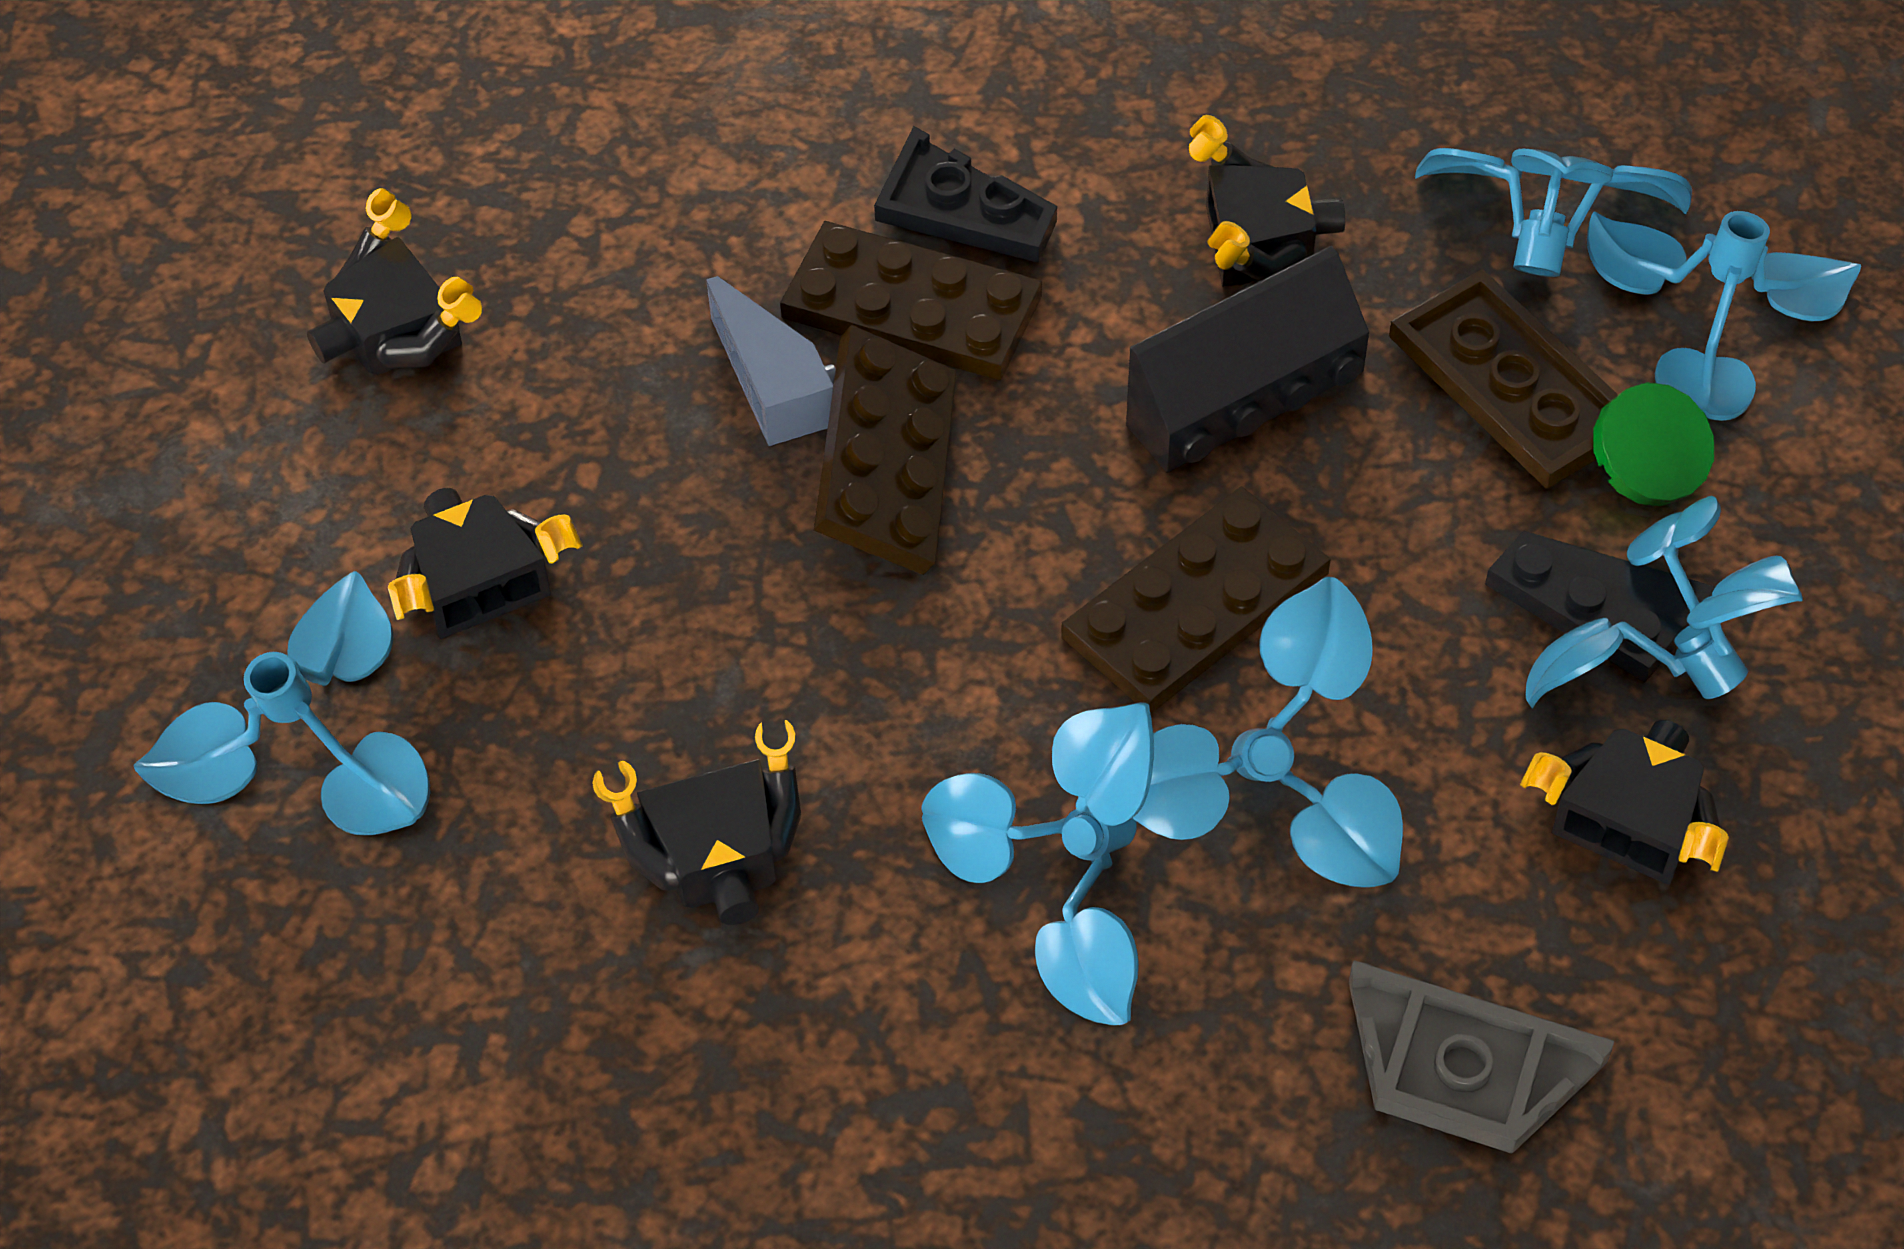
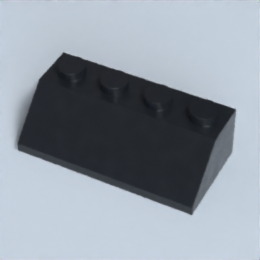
(1245, 361)

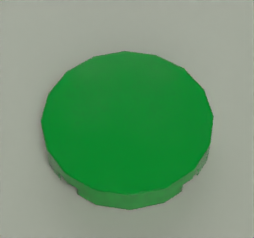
(1654, 444)

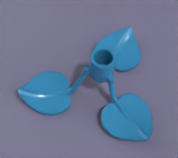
(1543, 234)
(1795, 284)
(345, 635)
(1702, 645)
(1107, 763)
(1356, 824)

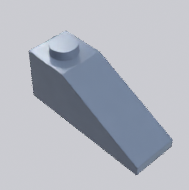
(774, 365)

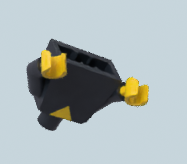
(1256, 210)
(388, 303)
(476, 561)
(1634, 800)
(712, 831)

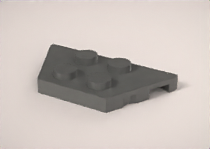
(1465, 1059)

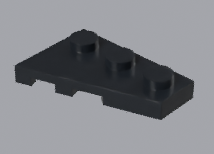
(955, 201)
(1581, 585)

